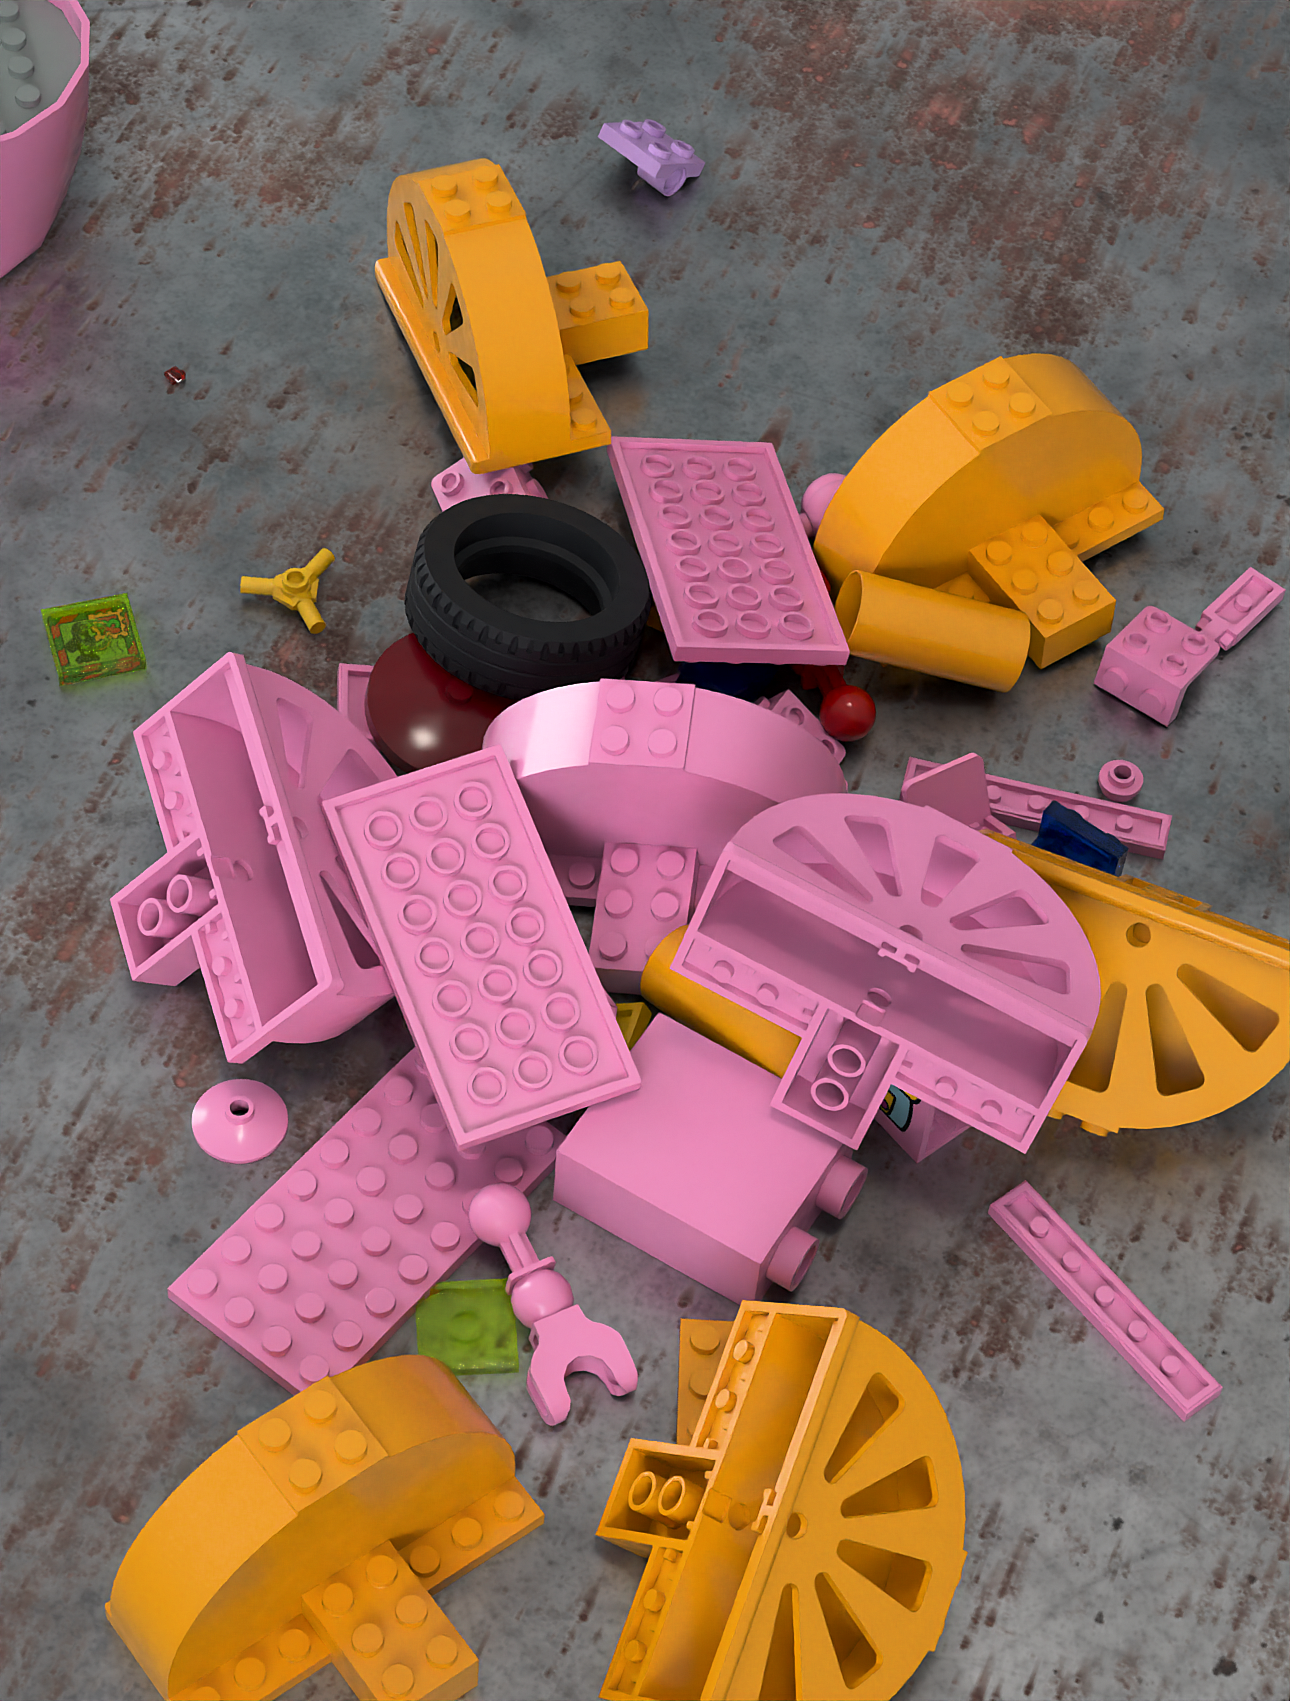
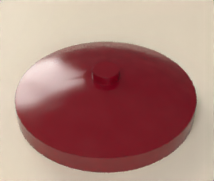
(423, 711)

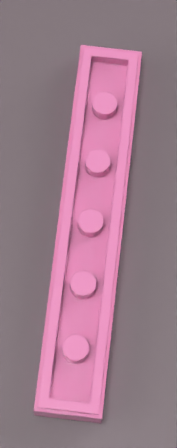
(1023, 806)
(1105, 1301)

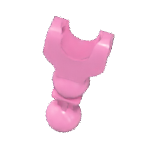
(544, 1302)

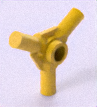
(295, 588)

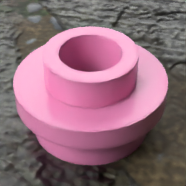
(1120, 789)

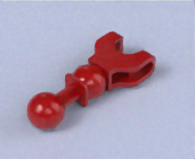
(846, 709)

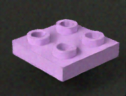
(659, 158)

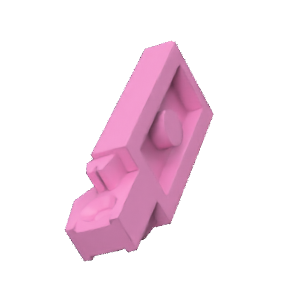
(1240, 608)

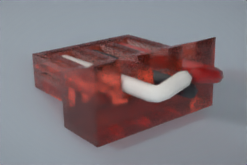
(175, 375)

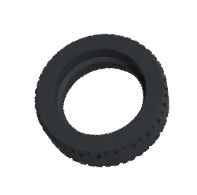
(538, 541)

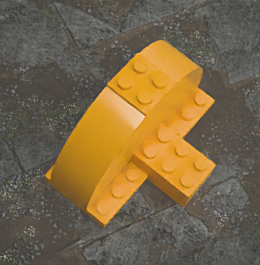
(517, 325)
(998, 498)
(1186, 1001)
(801, 1527)
(326, 1544)

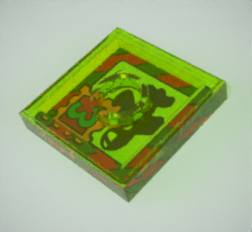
(93, 639)
(469, 1327)

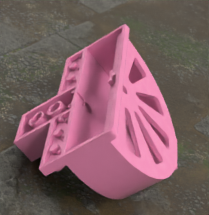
(644, 794)
(250, 861)
(899, 962)

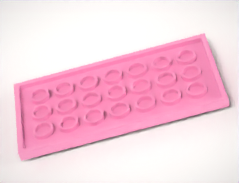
(726, 552)
(480, 947)
(354, 1233)

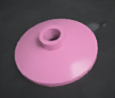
(242, 1137)

